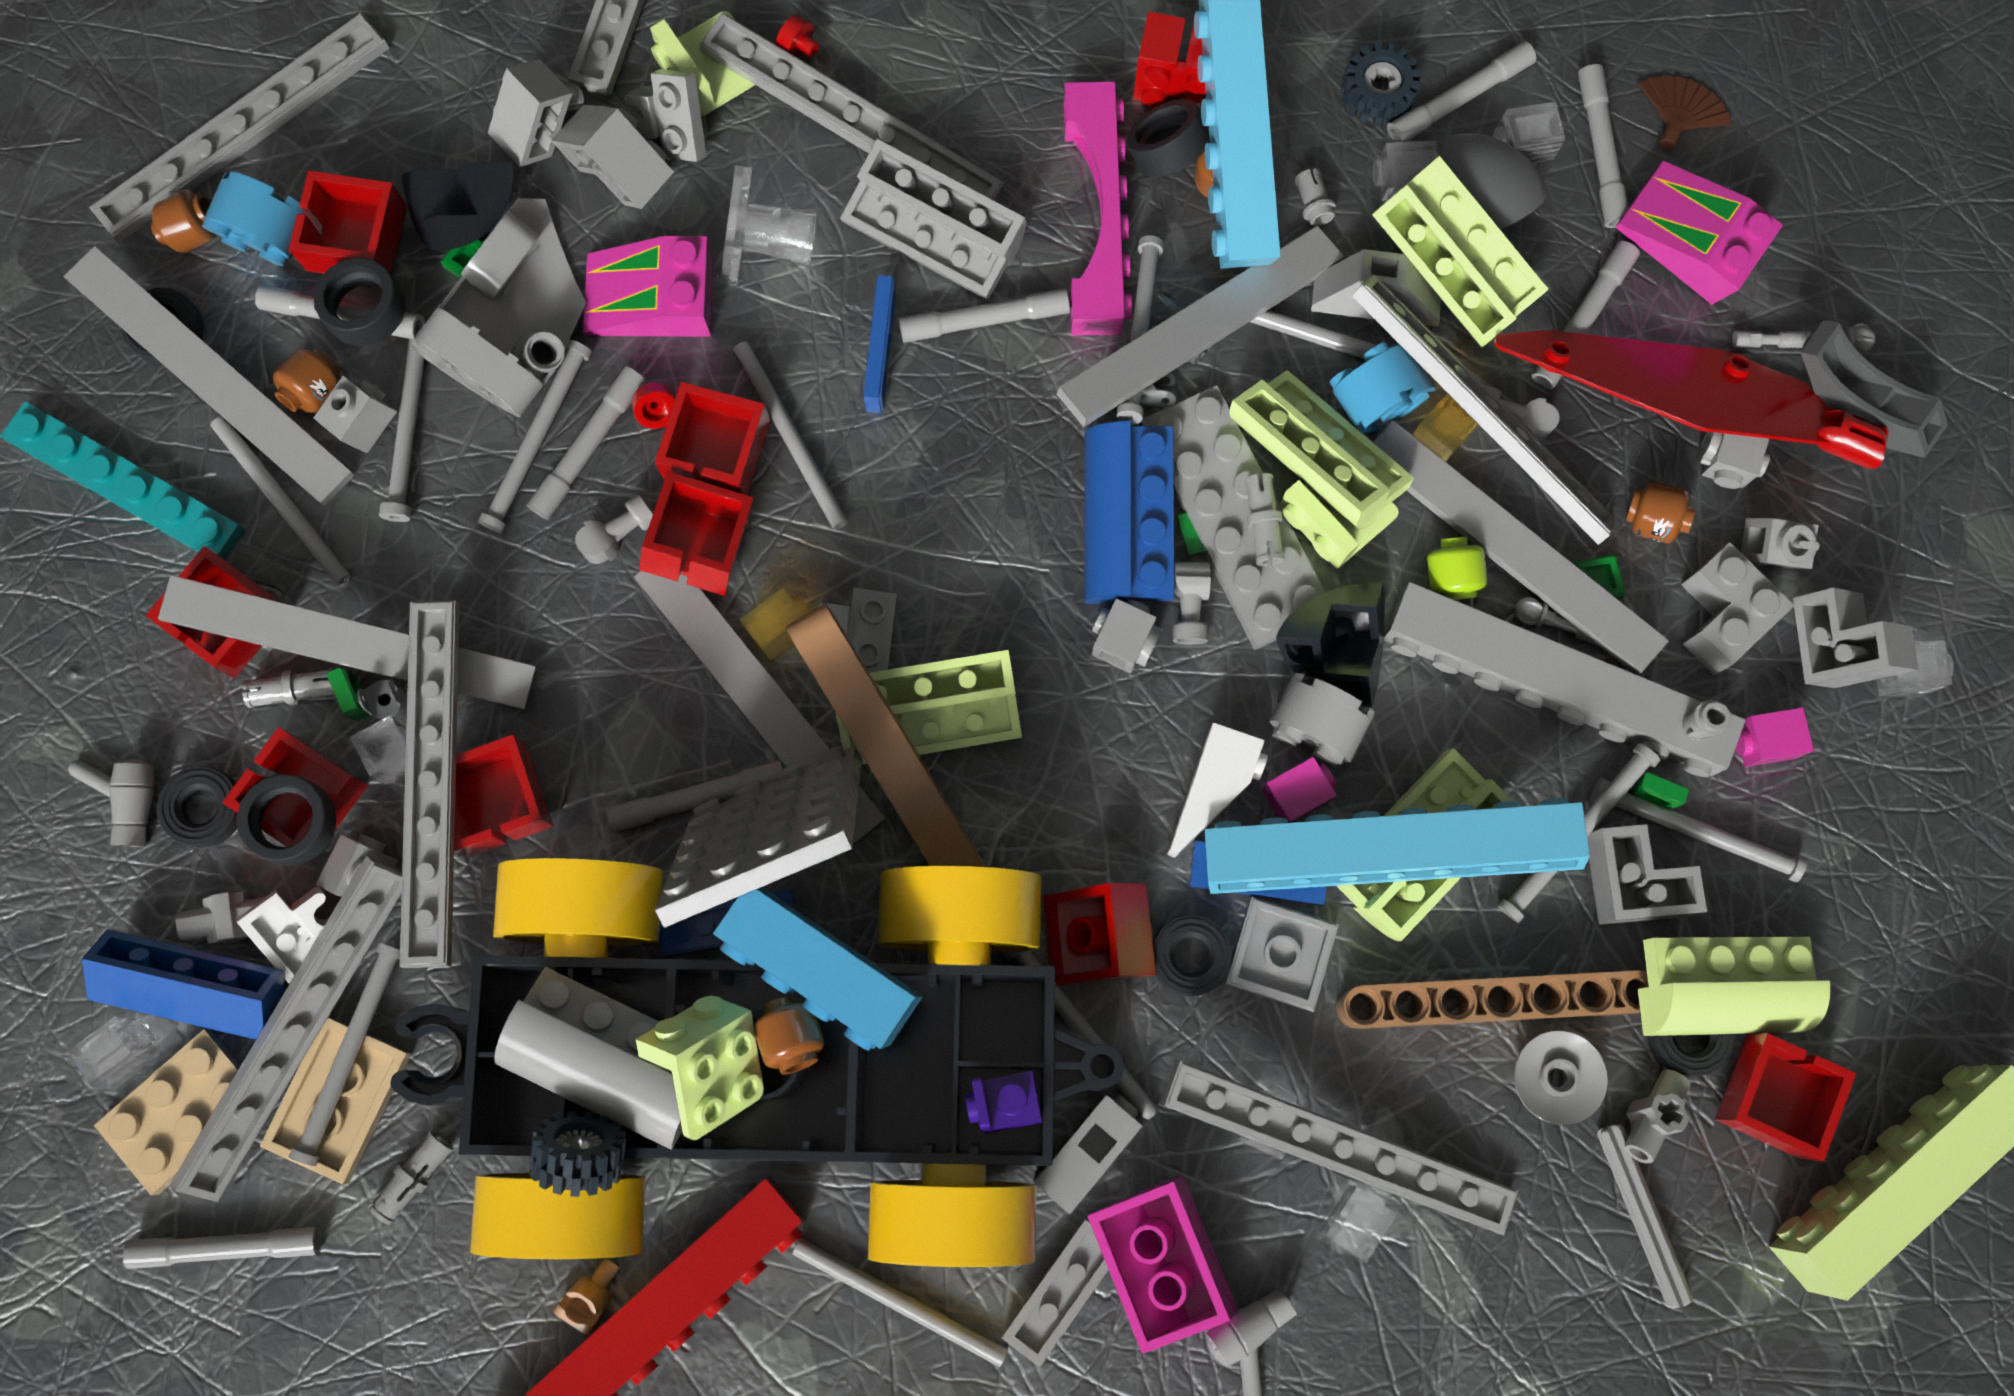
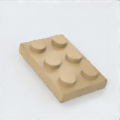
(168, 1111)
(356, 1111)

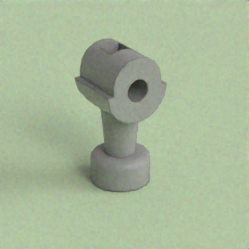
(1536, 416)
(601, 541)
(1192, 586)

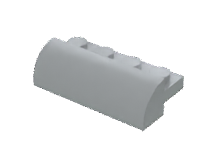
(934, 219)
(589, 1054)

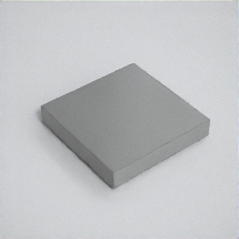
(1281, 954)

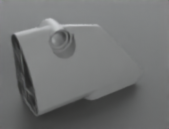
(504, 303)

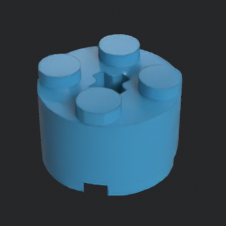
(253, 216)
(1382, 387)

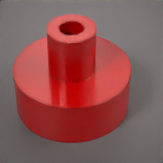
(796, 37)
(652, 405)

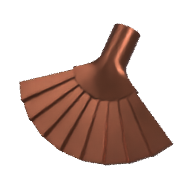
(1683, 106)

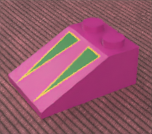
(1699, 230)
(650, 289)

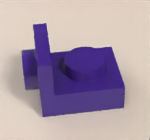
(1004, 1102)

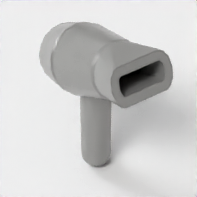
(129, 793)
(1245, 1333)

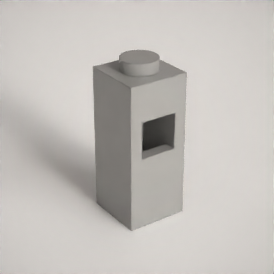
(1089, 1152)

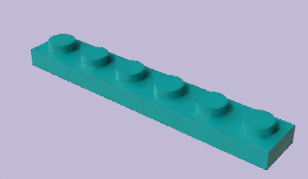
(121, 481)

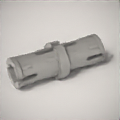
(1264, 519)
(288, 688)
(410, 1178)

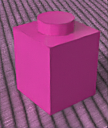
(1774, 737)
(1300, 790)

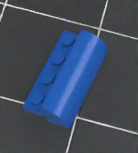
(1128, 513)

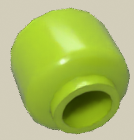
(1457, 569)

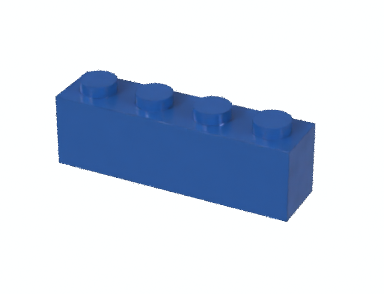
(181, 983)

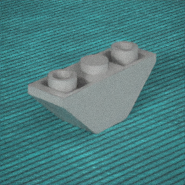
(1338, 283)

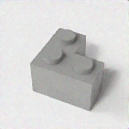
(608, 145)
(1741, 607)
(1842, 647)
(1629, 886)

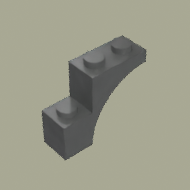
(1856, 386)

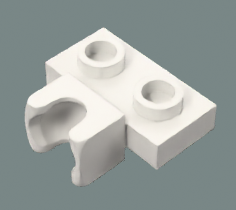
(284, 931)

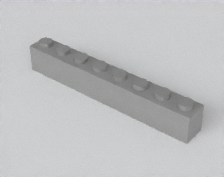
(1555, 678)

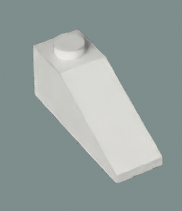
(1221, 775)

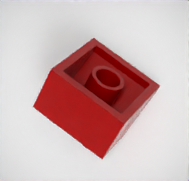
(1099, 933)

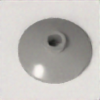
(1582, 1073)

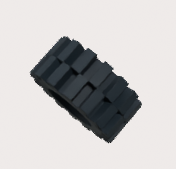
(1378, 103)
(577, 1153)

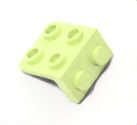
(714, 81)
(1327, 528)
(711, 1062)

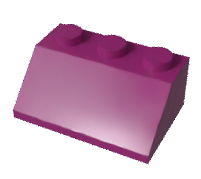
(1163, 1264)

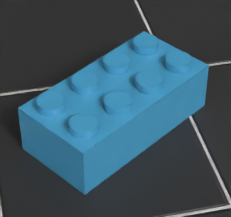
(818, 966)

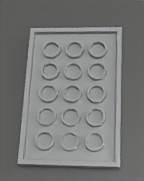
(763, 834)

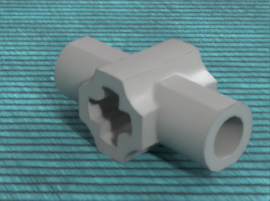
(216, 919)
(1657, 1116)

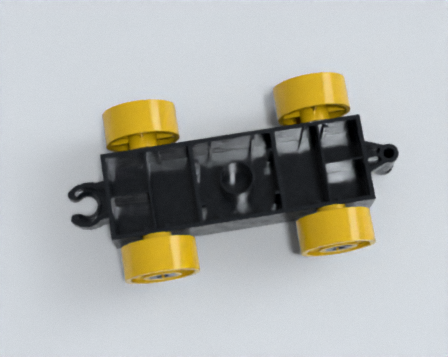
(844, 1108)

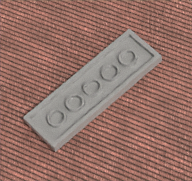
(1210, 486)

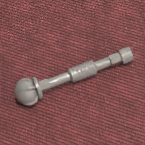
(1859, 335)
(1531, 612)

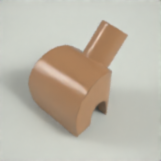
(588, 1299)

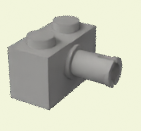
(531, 111)

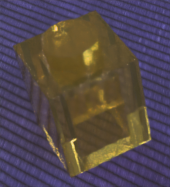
(1445, 428)
(769, 620)

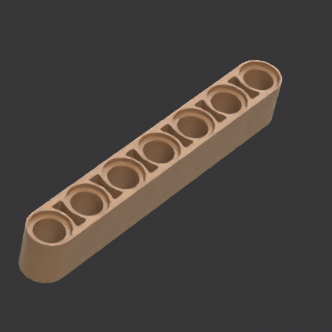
(881, 740)
(1475, 1008)

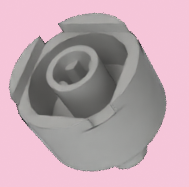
(1321, 719)

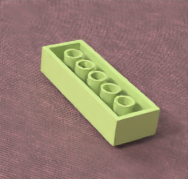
(1901, 1183)

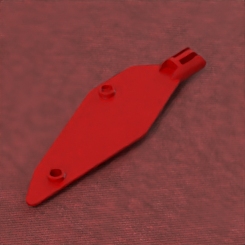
(1703, 390)

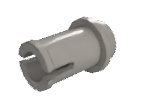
(1318, 206)
(1701, 725)

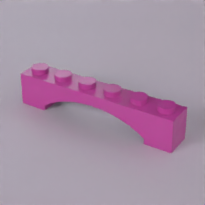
(1091, 123)

